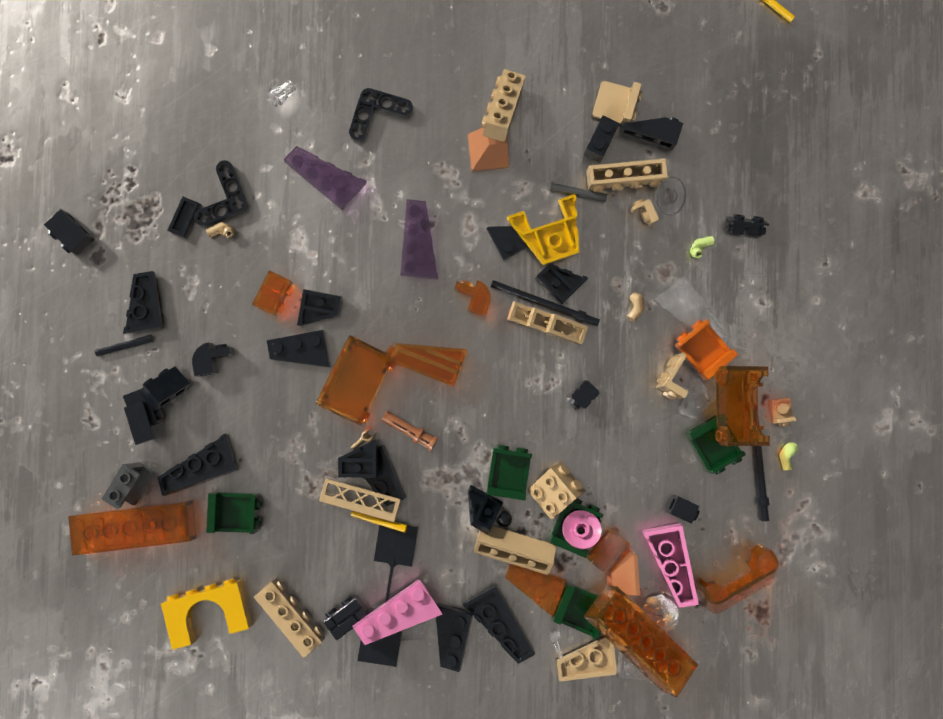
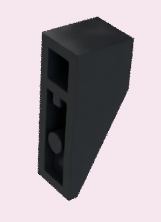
(658, 131)

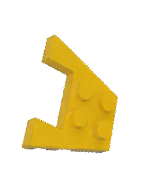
(554, 239)

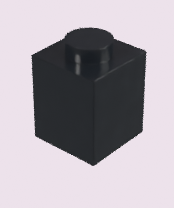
(683, 509)

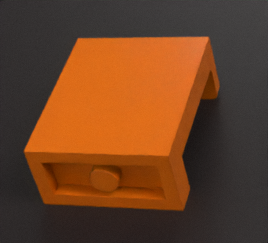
(704, 349)

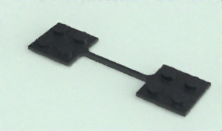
(395, 549)

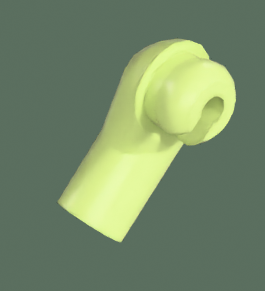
(699, 244)
(786, 455)

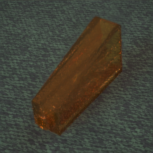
(431, 361)

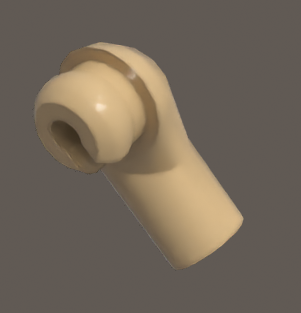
(221, 228)
(638, 302)

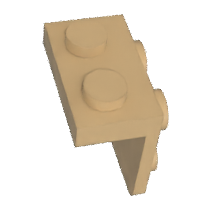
(617, 102)
(670, 389)
(556, 490)

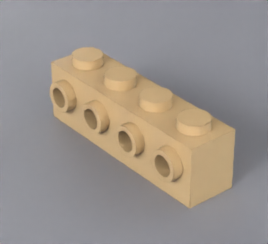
(504, 104)
(626, 174)
(516, 549)
(289, 617)

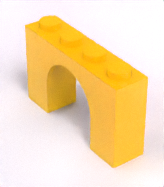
(178, 610)

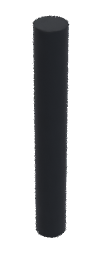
(123, 345)

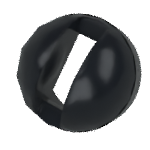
(504, 519)

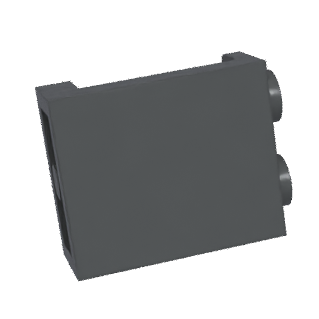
(128, 484)

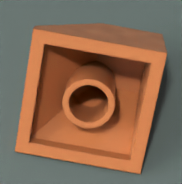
(487, 152)
(626, 574)

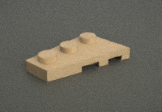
(588, 662)

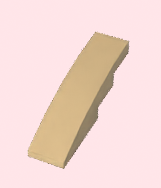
(547, 323)

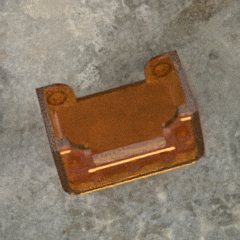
(354, 381)
(739, 406)
(762, 572)

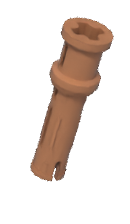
(418, 435)

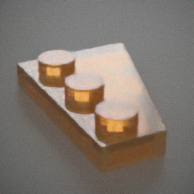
(539, 587)

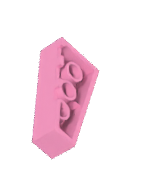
(673, 559)
(400, 612)

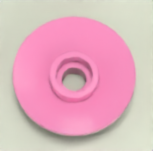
(585, 521)

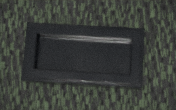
(184, 217)
(139, 423)

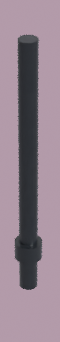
(579, 315)
(763, 500)

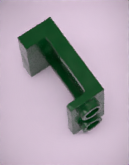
(711, 453)
(509, 473)
(233, 512)
(557, 534)
(572, 607)

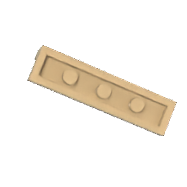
(356, 506)

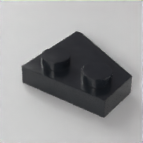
(506, 241)
(560, 282)
(317, 306)
(360, 462)
(482, 509)

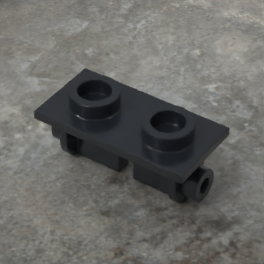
(754, 225)

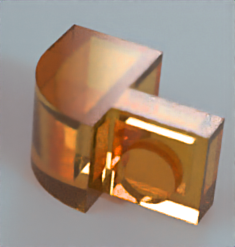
(480, 296)

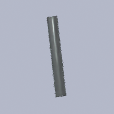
(578, 192)

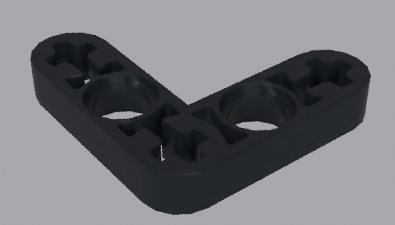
(371, 106)
(229, 203)

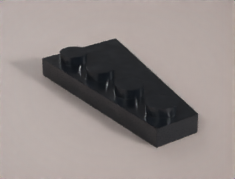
(205, 465)
(496, 616)

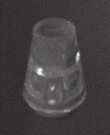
(280, 93)

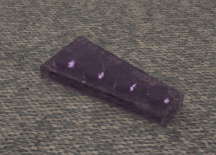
(331, 181)
(417, 247)

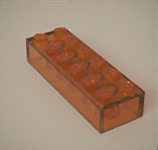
(132, 527)
(641, 640)

